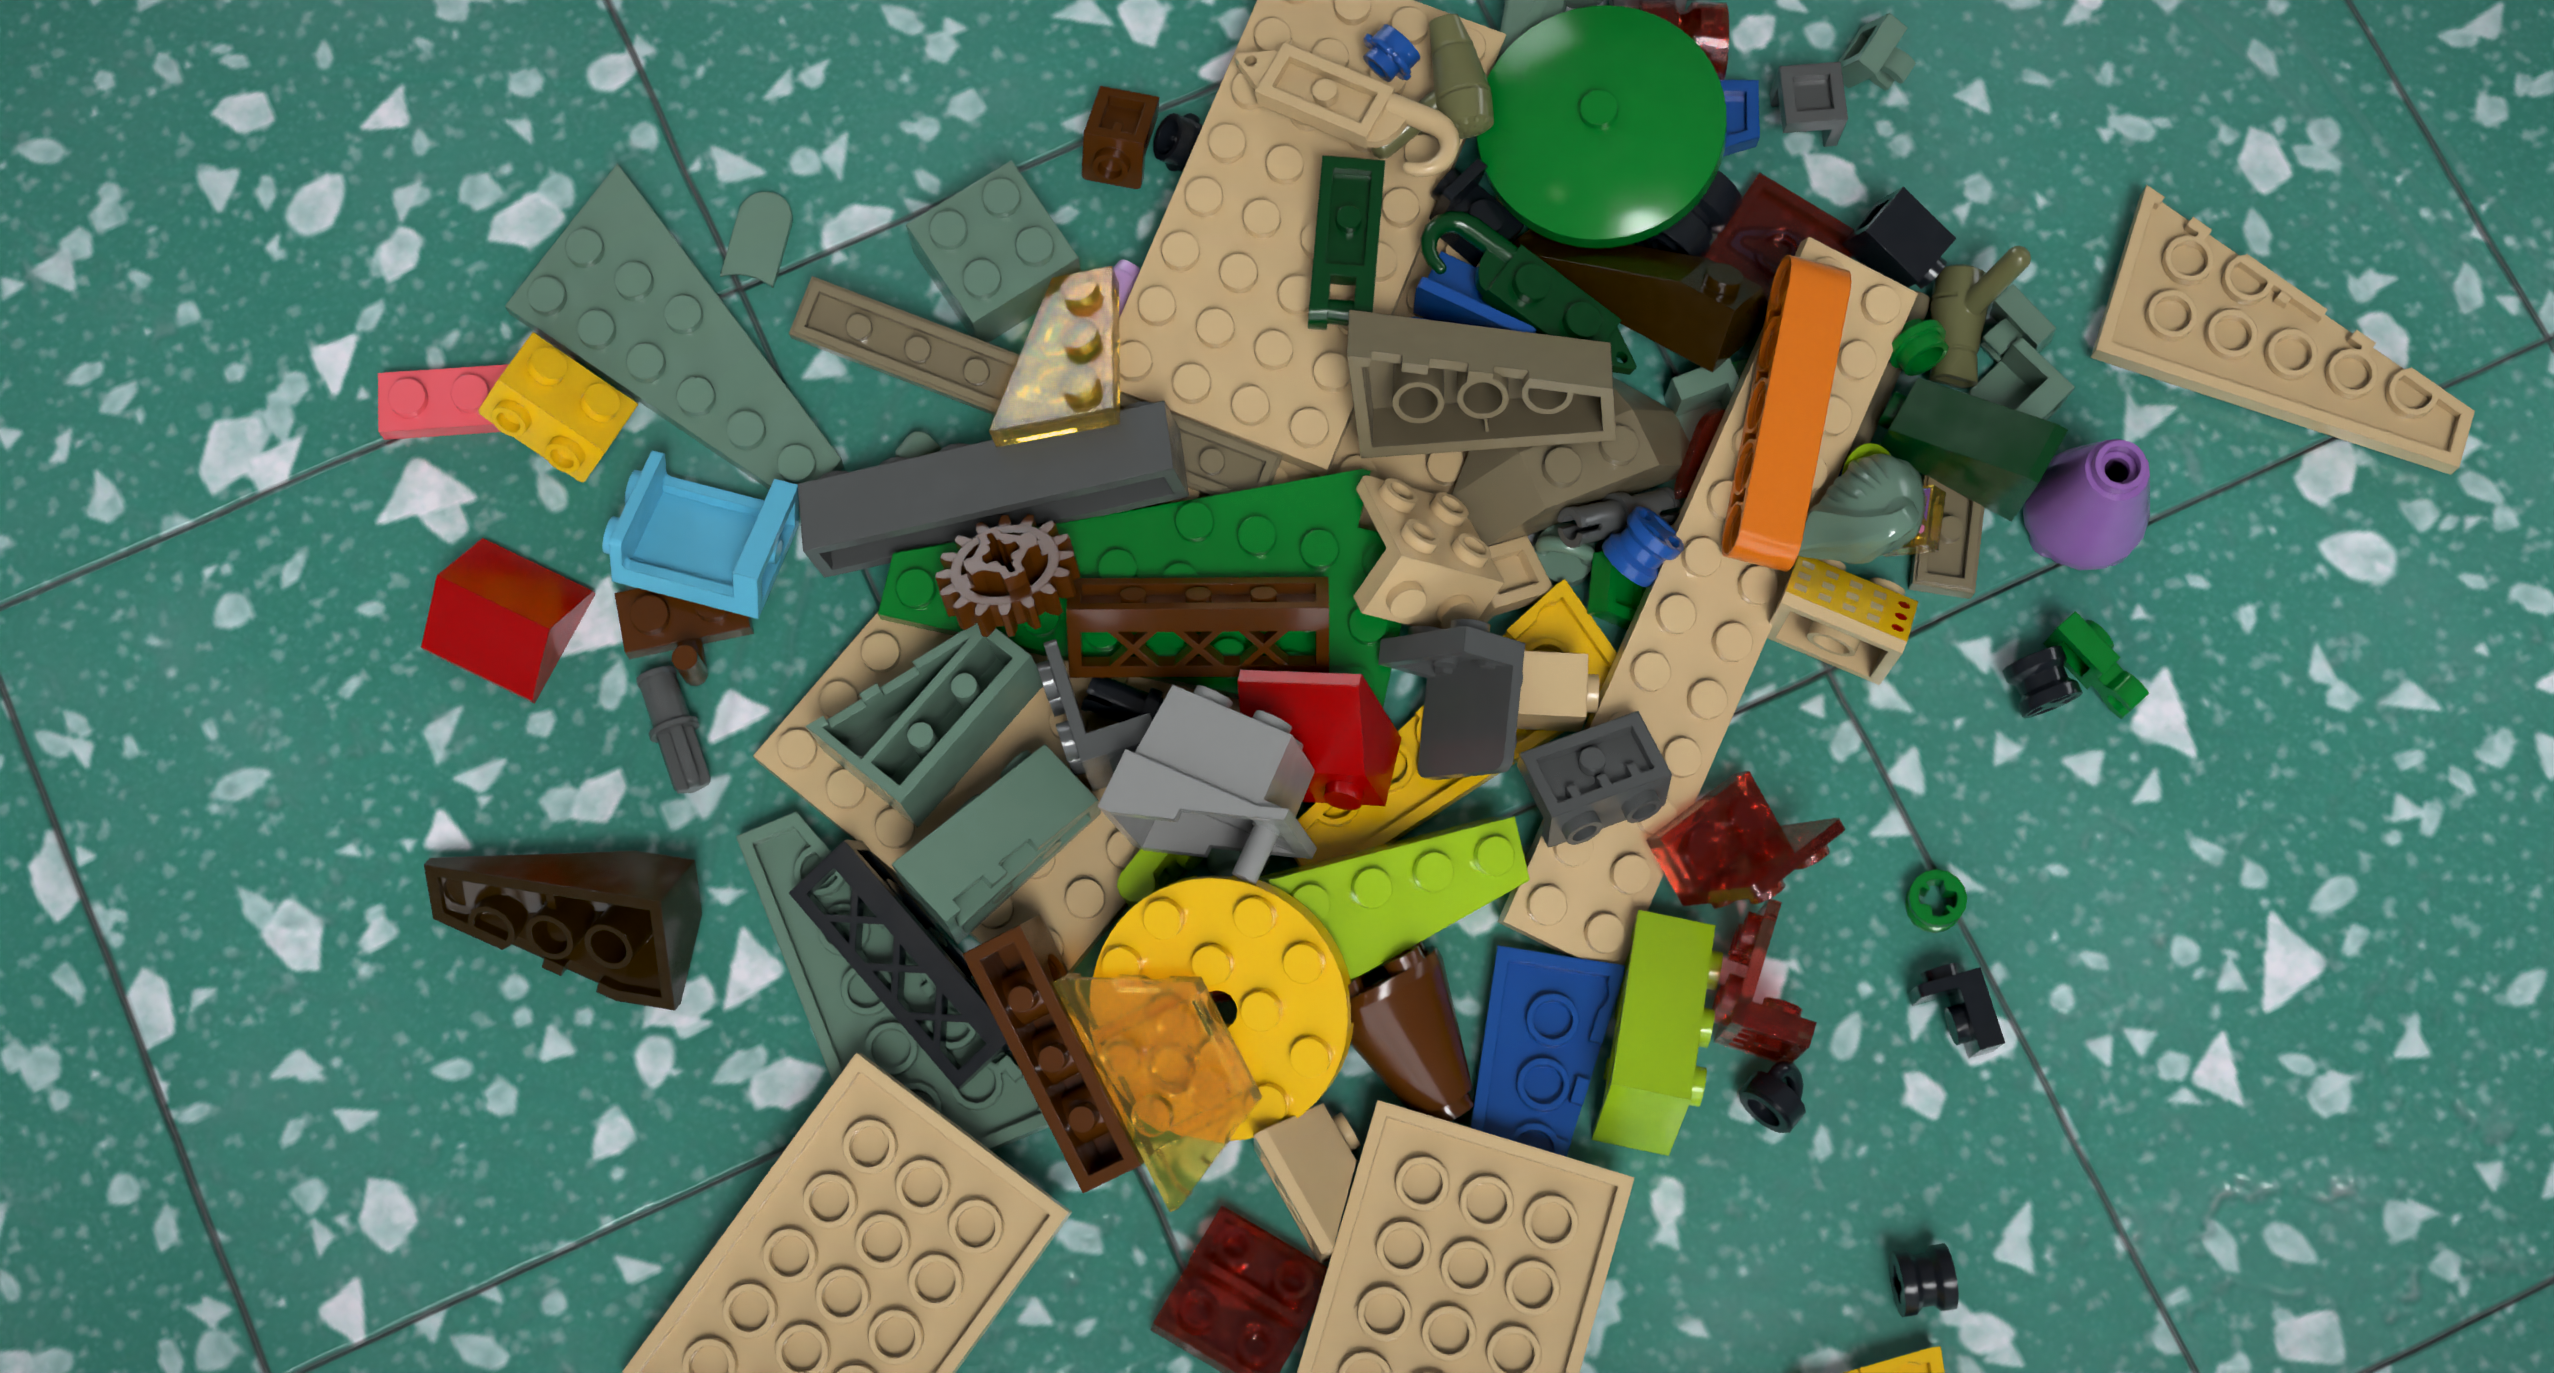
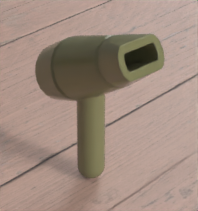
(1459, 84)
(1961, 306)

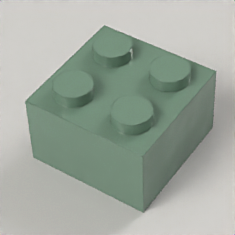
(992, 252)

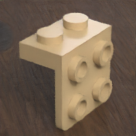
(1432, 558)

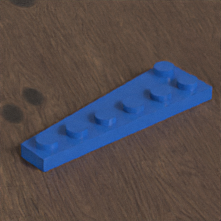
(1541, 1044)

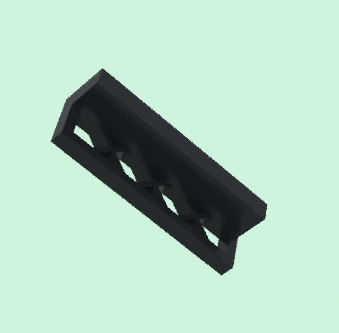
(921, 938)

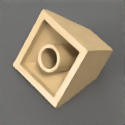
(1312, 1171)

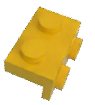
(557, 408)

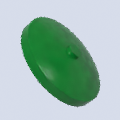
(1603, 126)

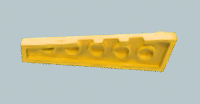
(1551, 625)

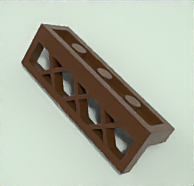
(1195, 606)

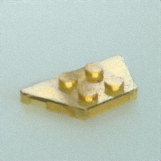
(1165, 1069)

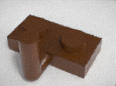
(662, 623)

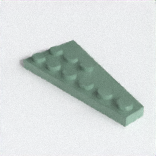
(650, 323)
(850, 1016)

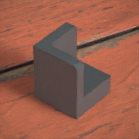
(1811, 99)

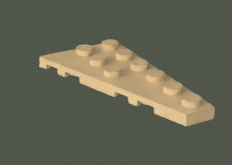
(2250, 338)

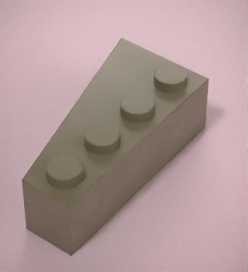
(1473, 387)

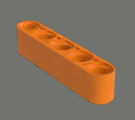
(1786, 413)

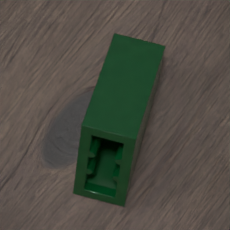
(1971, 444)

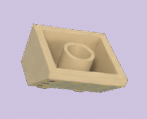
(1843, 618)

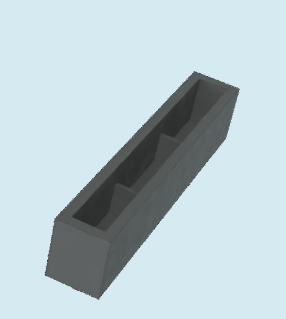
(930, 499)

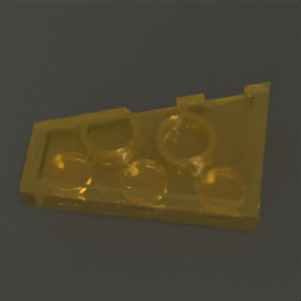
(1068, 364)

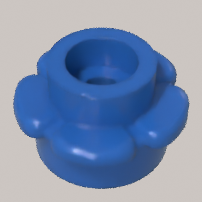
(1390, 54)

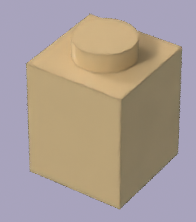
(1556, 691)

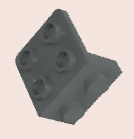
(1468, 695)
(1091, 752)

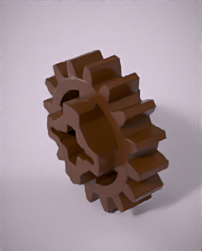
(1008, 575)

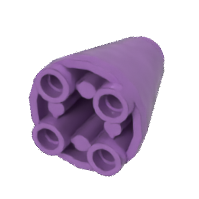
(2090, 505)

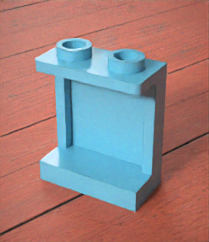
(701, 539)

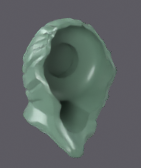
(1866, 512)

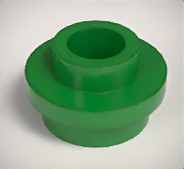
(1919, 346)

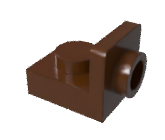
(1118, 137)

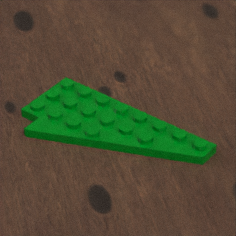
(1254, 532)

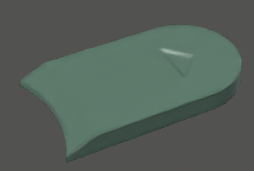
(759, 238)

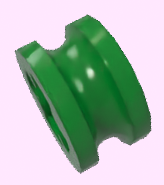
(1949, 887)

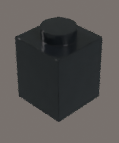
(1901, 240)

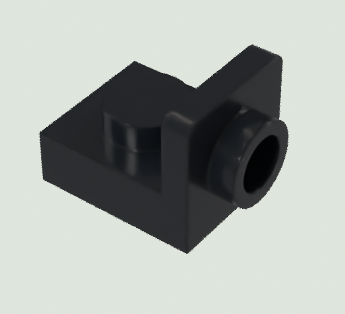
(1462, 193)
(1971, 1013)

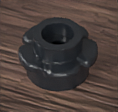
(1176, 140)

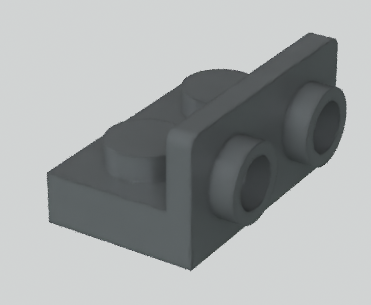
(1596, 779)

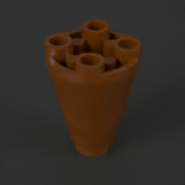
(1411, 1032)

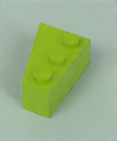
(1659, 1033)

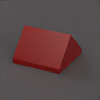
(503, 618)

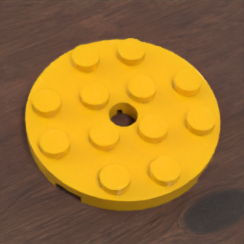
(1271, 962)

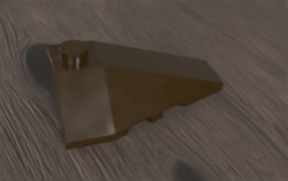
(1667, 296)
(599, 914)

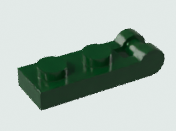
(1346, 238)

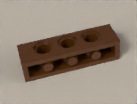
(1016, 981)

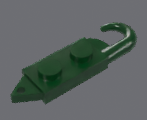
(1528, 287)

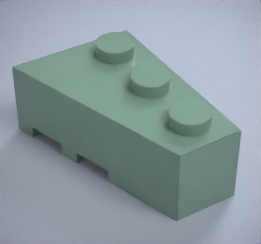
(931, 721)
(997, 841)

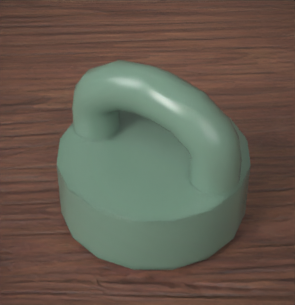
(1562, 561)

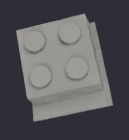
(1211, 783)

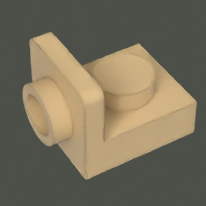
(1522, 576)

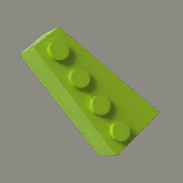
(1408, 888)

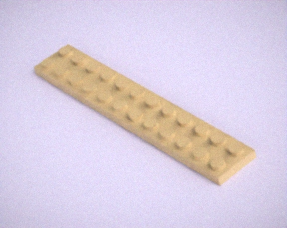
(1697, 646)

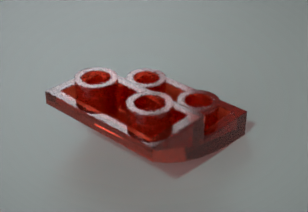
(1241, 1298)

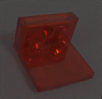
(1735, 848)
(1765, 1029)

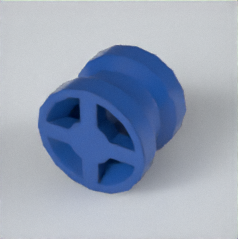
(1642, 546)

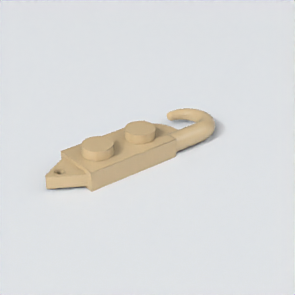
(1345, 103)

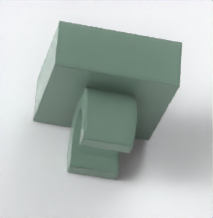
(1875, 54)
(2016, 319)

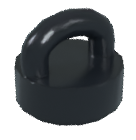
(1773, 1101)

